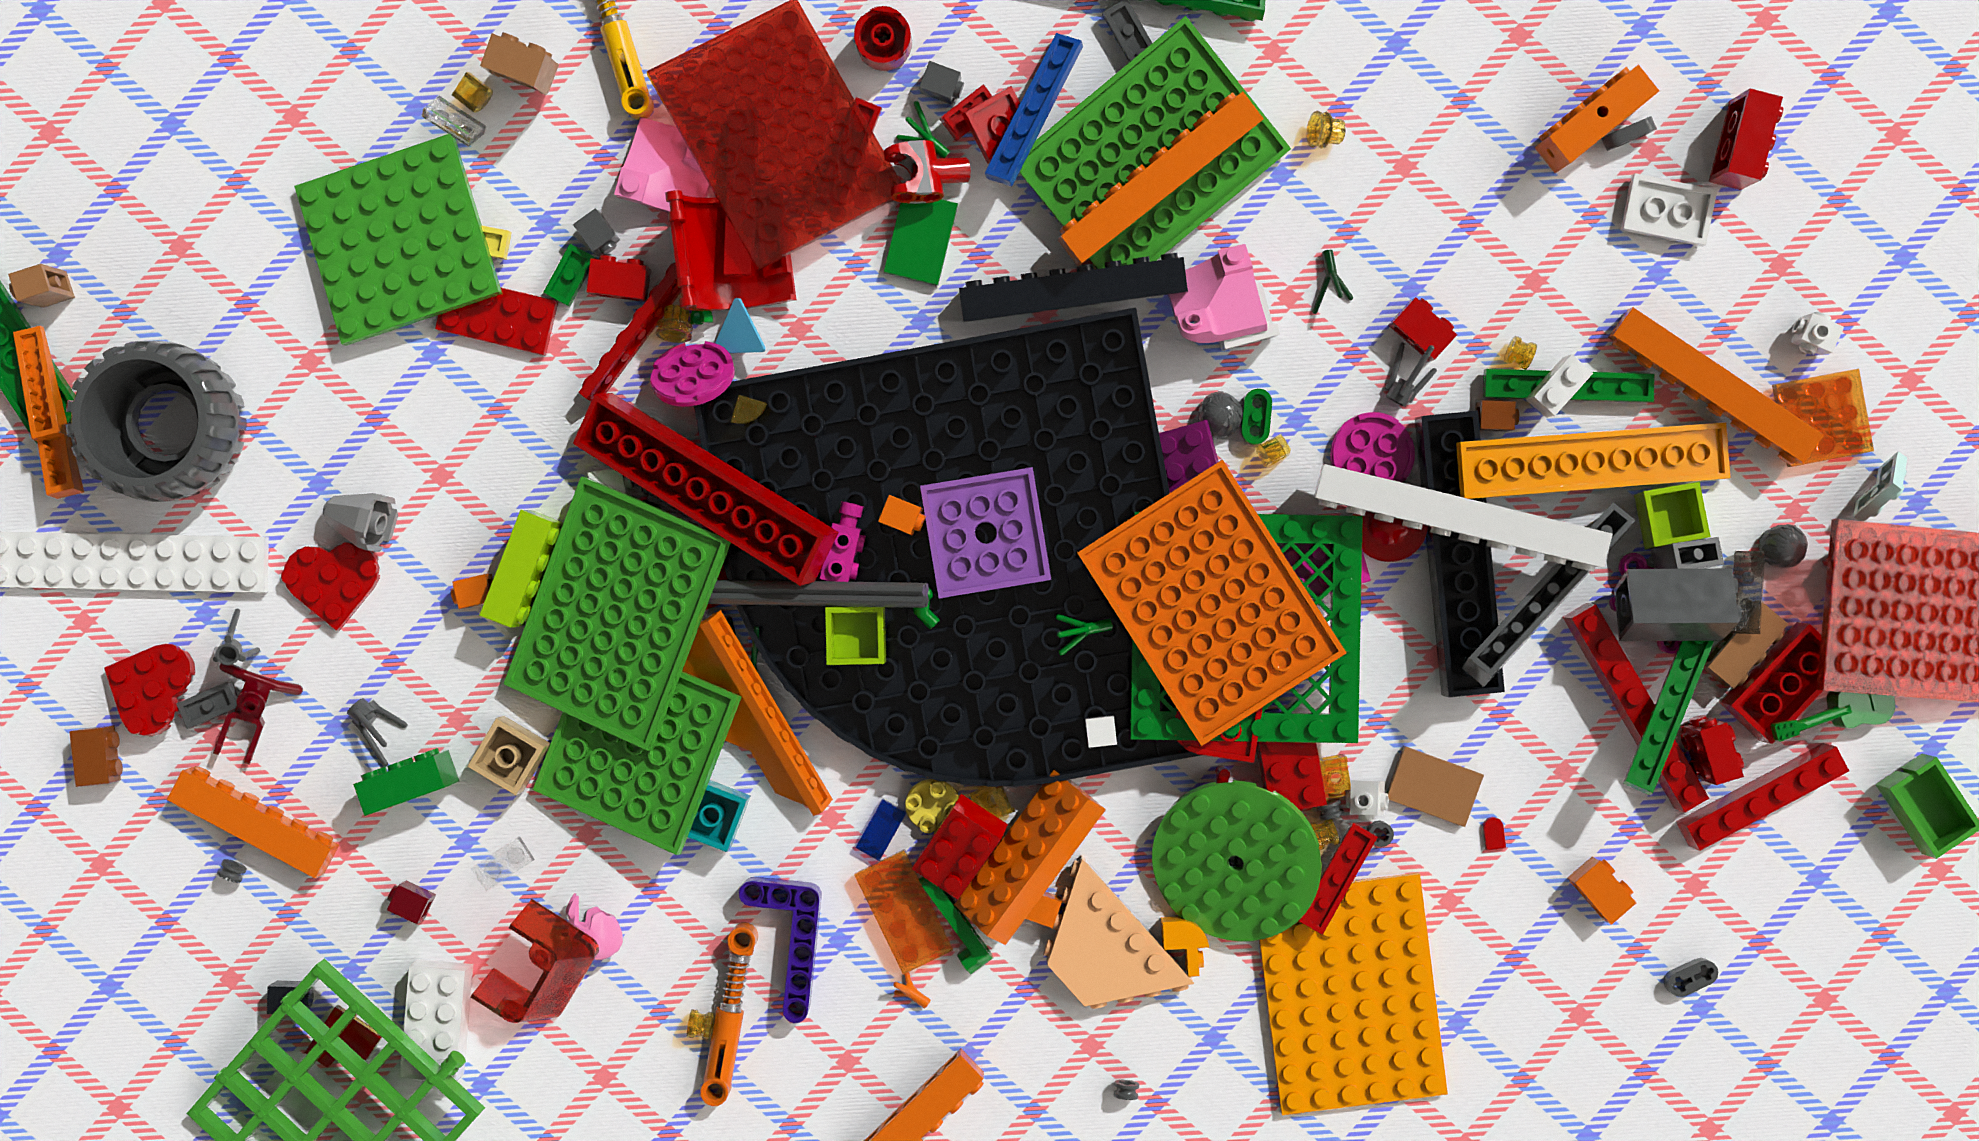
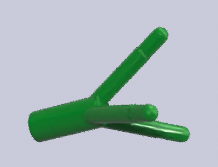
(926, 134)
(1084, 630)

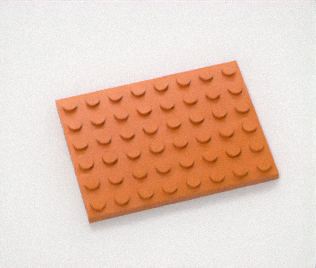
(1211, 602)

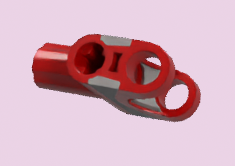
(925, 170)

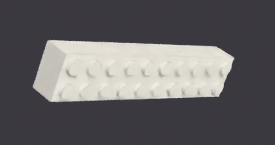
(1464, 516)

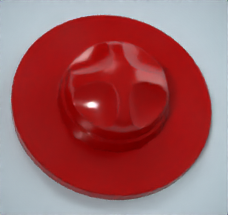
(1389, 540)

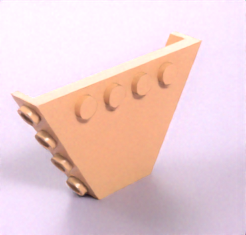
(1104, 948)

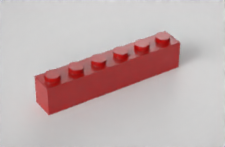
(1762, 796)

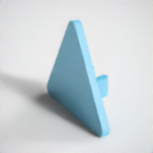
(739, 331)

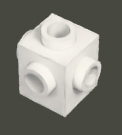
(1816, 333)
(1376, 795)

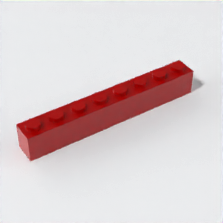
(1631, 700)

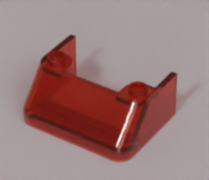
(558, 950)

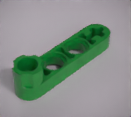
(976, 952)

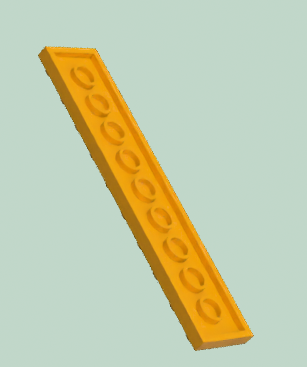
(1592, 460)

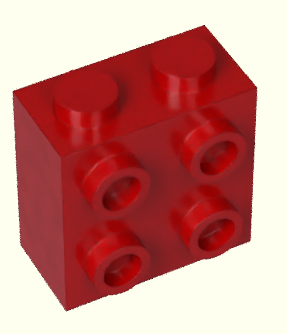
(1712, 750)

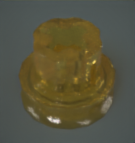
(1324, 130)
(674, 325)

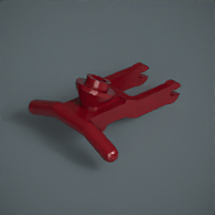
(252, 703)

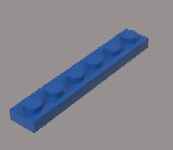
(1034, 109)

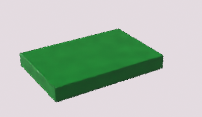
(921, 241)

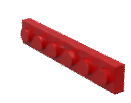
(633, 337)

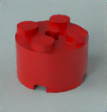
(871, 27)

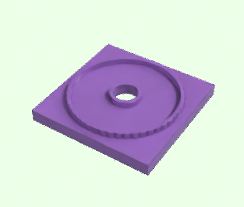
(956, 510)

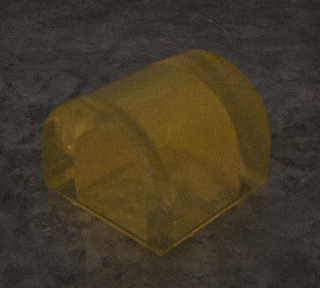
(472, 92)
(1273, 450)

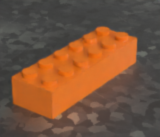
(1029, 858)

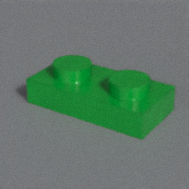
(569, 275)

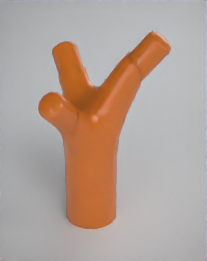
(911, 992)

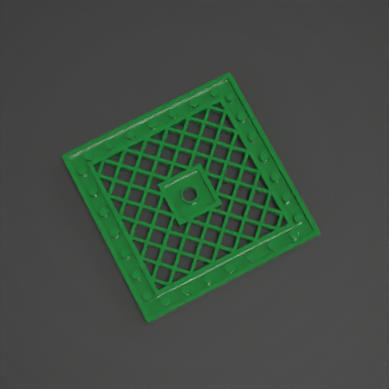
(1344, 673)

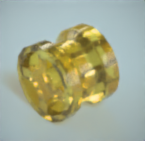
(1520, 352)
(1326, 833)
(700, 1024)

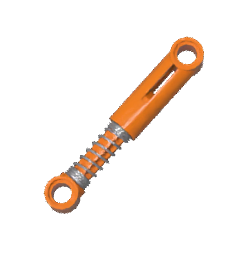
(728, 1017)

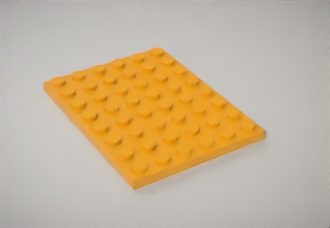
(1356, 1004)

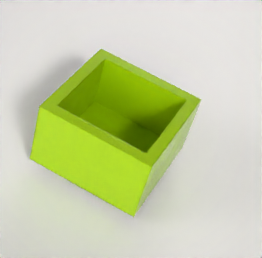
(1672, 515)
(855, 635)

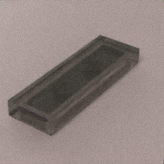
(1750, 576)

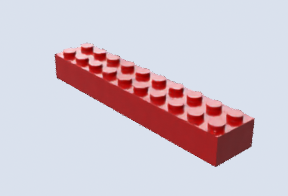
(705, 488)

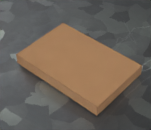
(1434, 786)

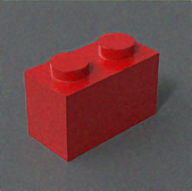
(618, 279)
(1423, 328)

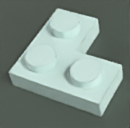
(1888, 486)

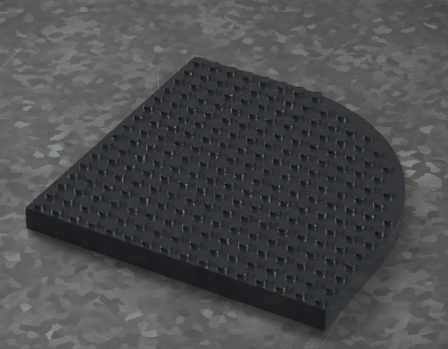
(986, 685)

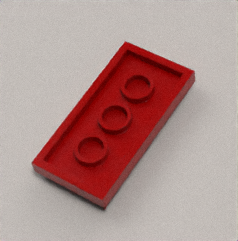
(506, 320)

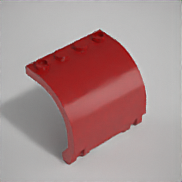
(699, 261)

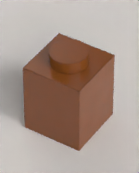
(1497, 415)

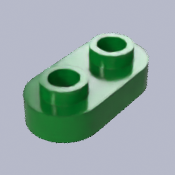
(1256, 416)

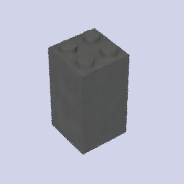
(1677, 604)

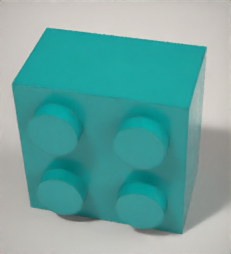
(719, 816)

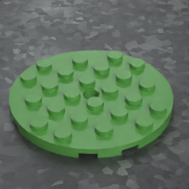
(1242, 821)

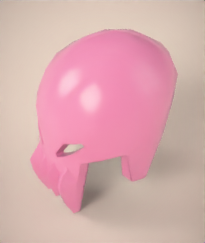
(598, 925)

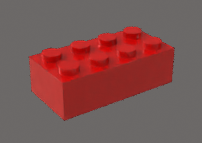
(1780, 684)

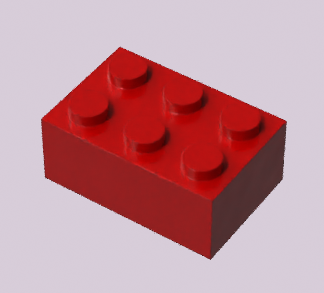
(1746, 139)
(1293, 772)
(959, 846)

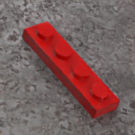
(1338, 877)

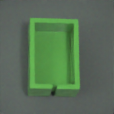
(1929, 805)

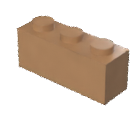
(1738, 653)

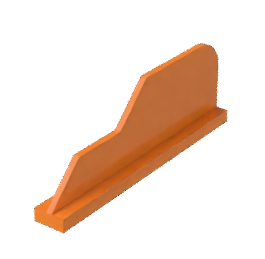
(758, 720)

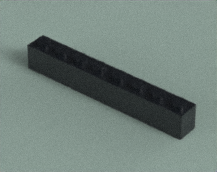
(1073, 289)

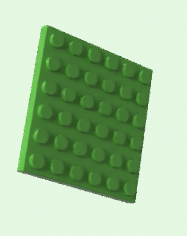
(398, 239)
(638, 789)

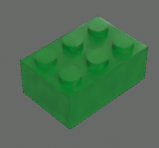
(405, 780)

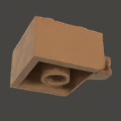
(518, 63)

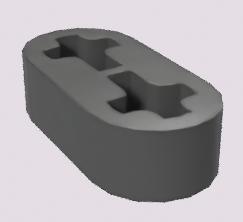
(1629, 133)
(1693, 982)

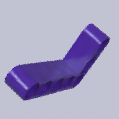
(798, 937)

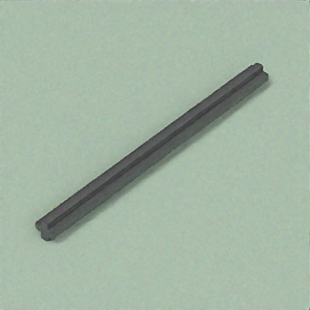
(820, 593)

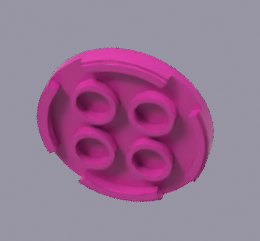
(692, 374)
(1374, 446)

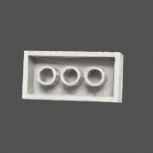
(437, 1011)

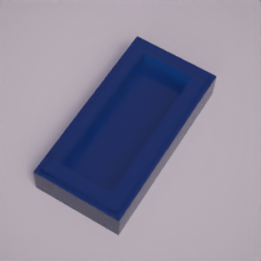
(881, 829)

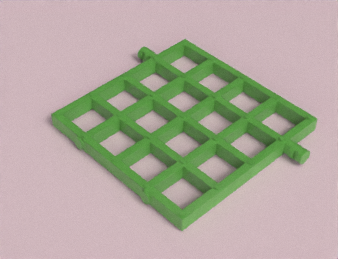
(365, 1073)

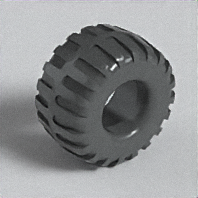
(109, 411)

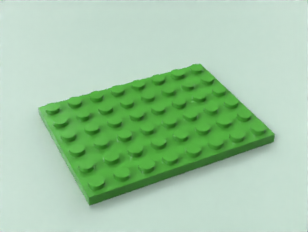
(1130, 122)
(617, 612)

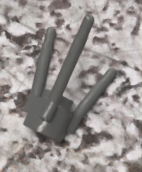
(1402, 391)
(231, 649)
(363, 716)

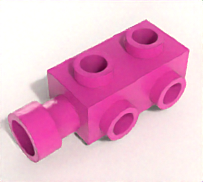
(845, 554)

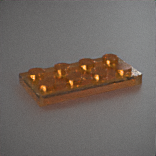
(903, 911)

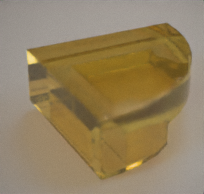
(747, 410)

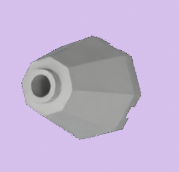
(362, 518)

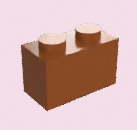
(95, 755)

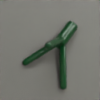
(1331, 273)

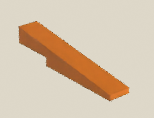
(46, 414)

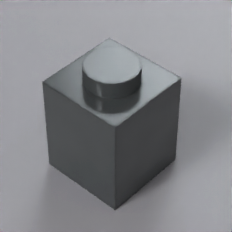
(941, 83)
(597, 232)

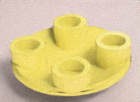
(929, 803)

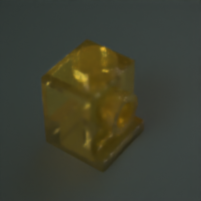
(1331, 765)
(983, 798)

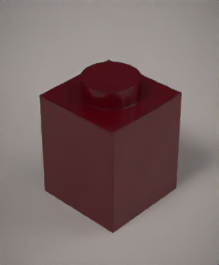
(410, 901)

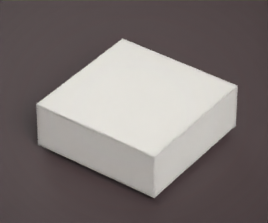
(1101, 731)

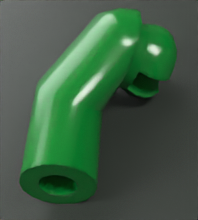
(926, 614)

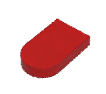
(1494, 834)

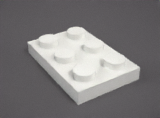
(1668, 209)

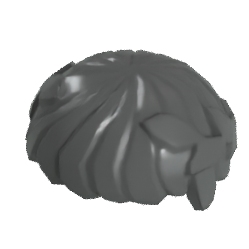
(1222, 413)
(1783, 546)

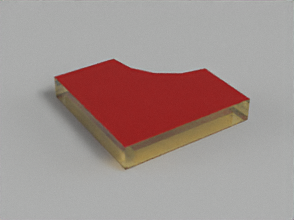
(357, 1036)

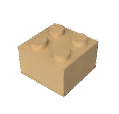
(509, 755)

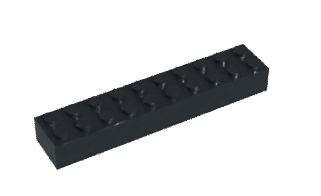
(1457, 568)

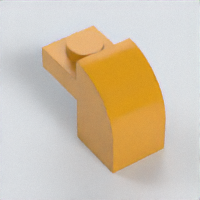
(1186, 935)

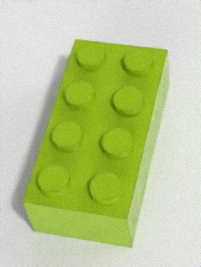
(521, 569)

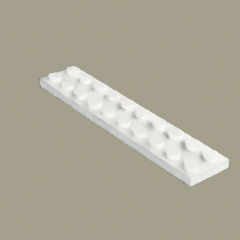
(134, 562)

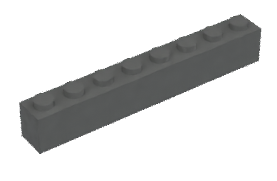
(1538, 605)

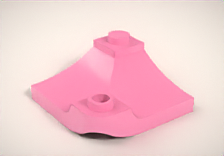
(659, 164)
(1220, 299)

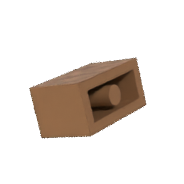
(40, 285)

